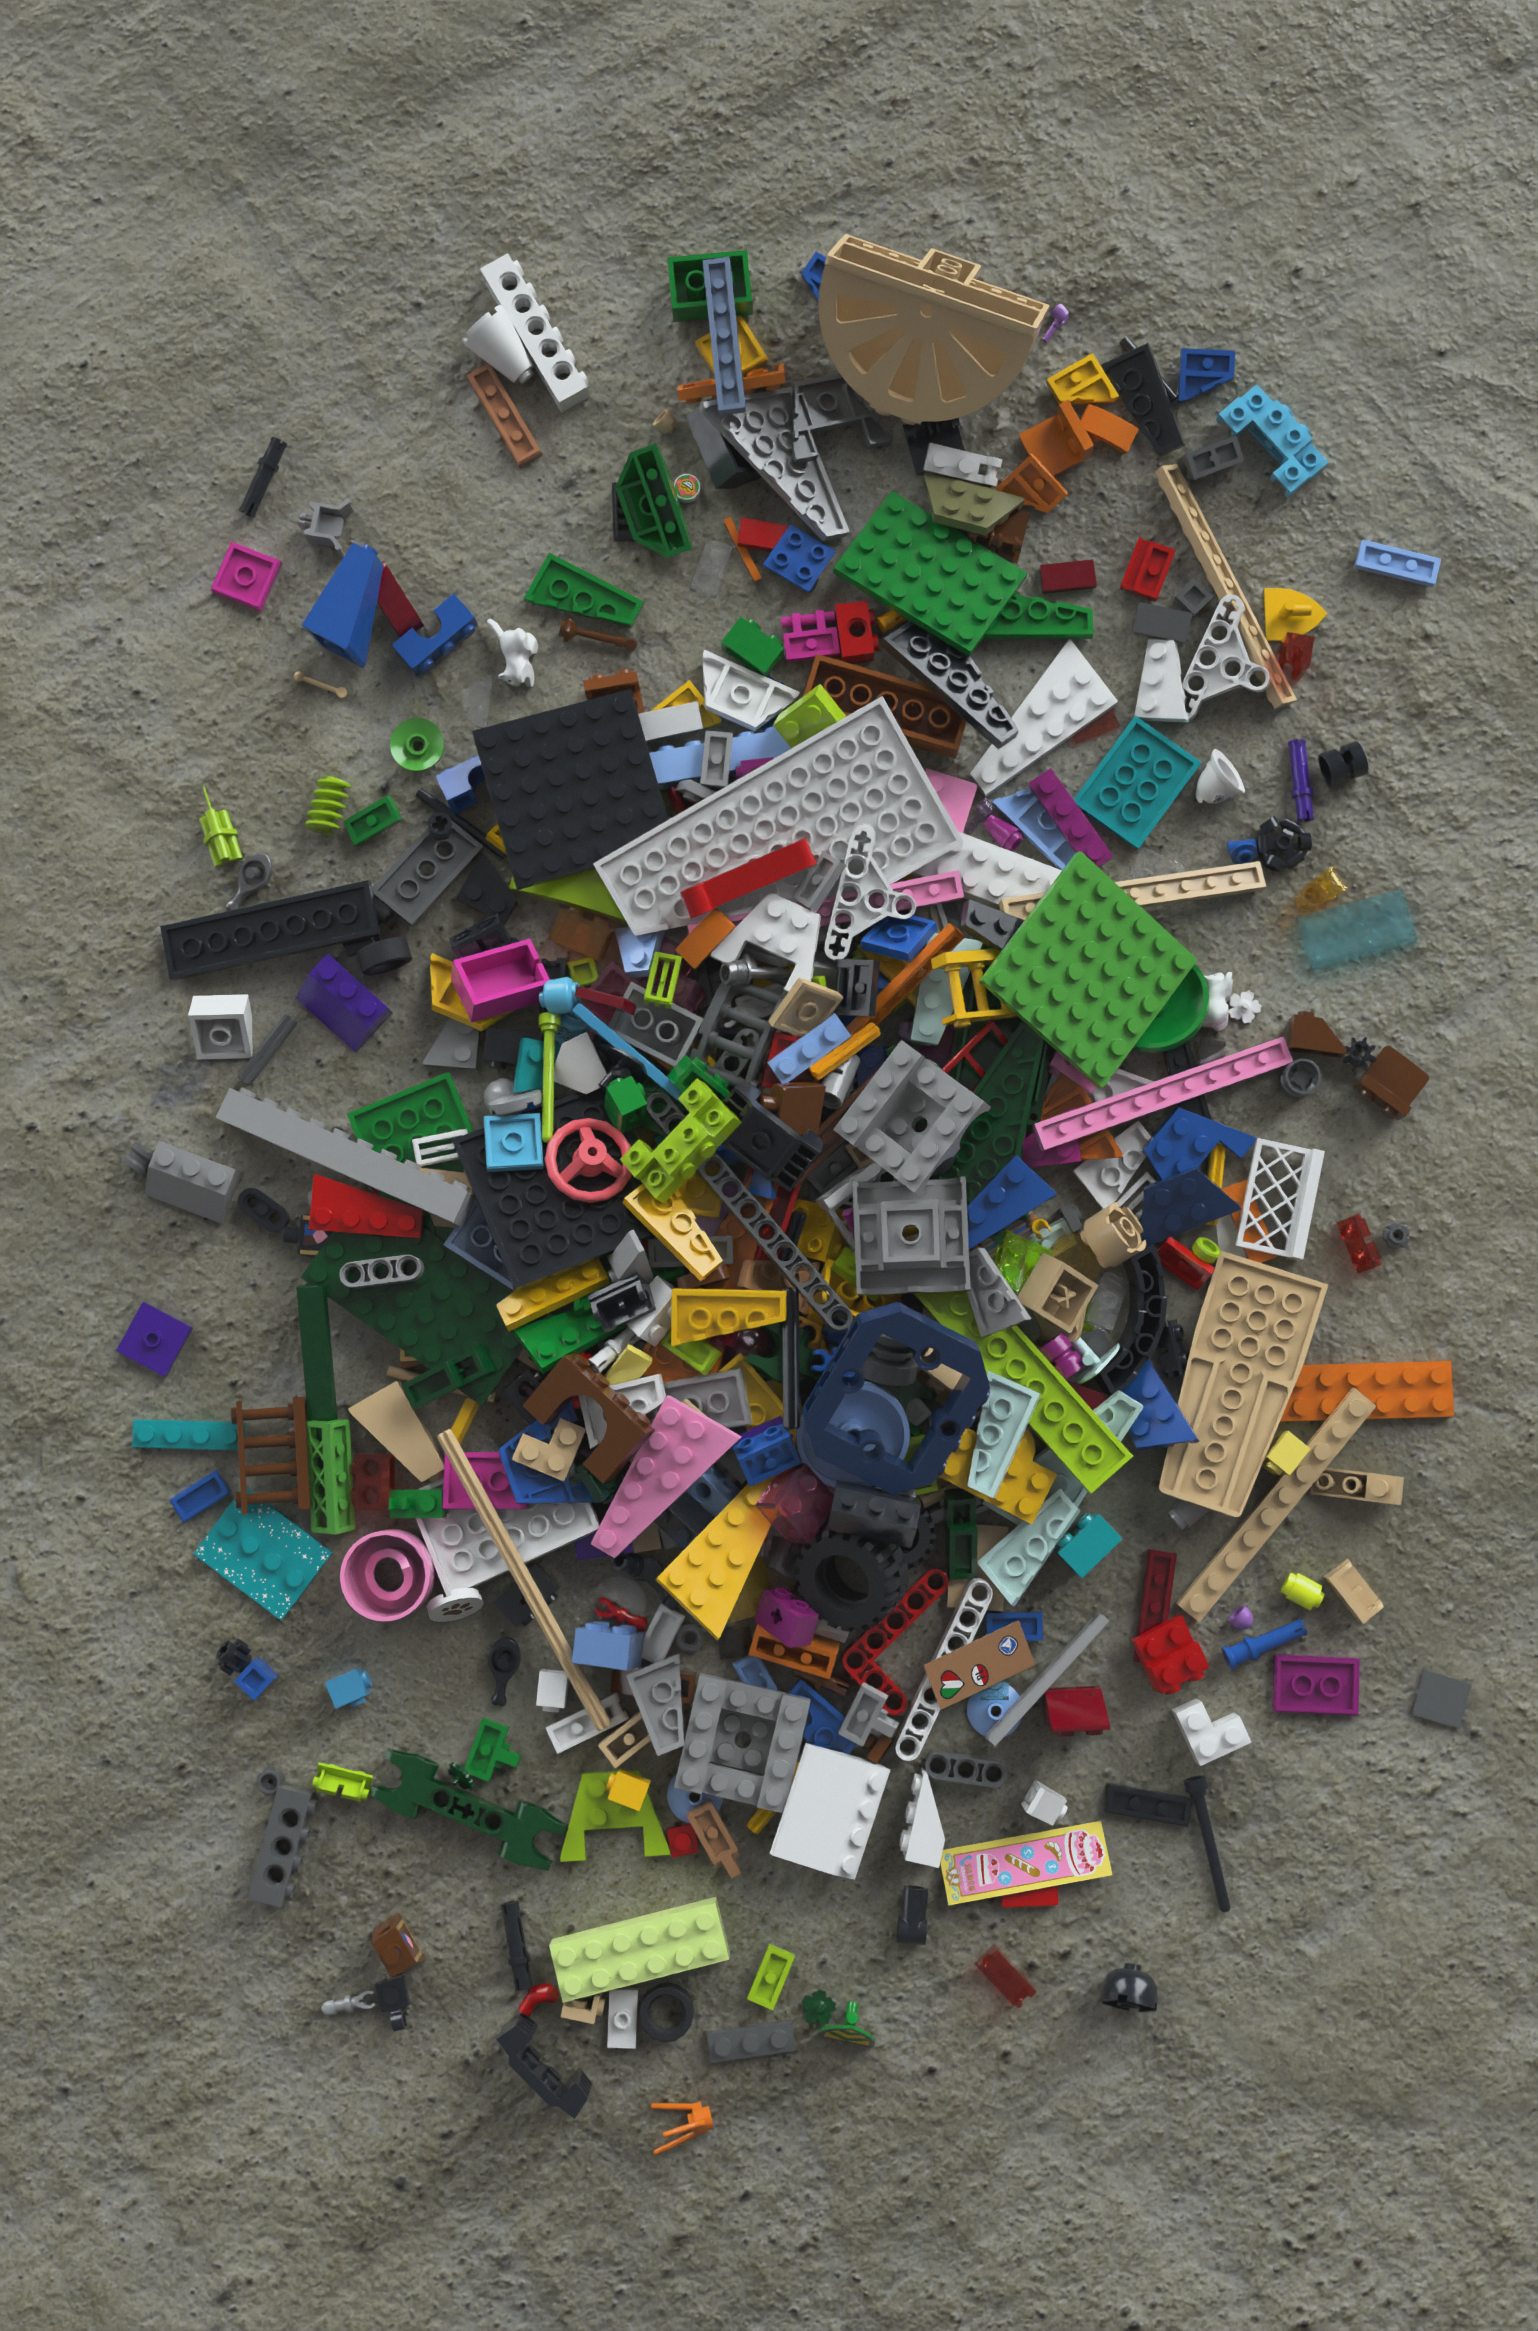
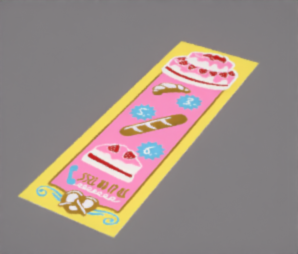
(1025, 1863)

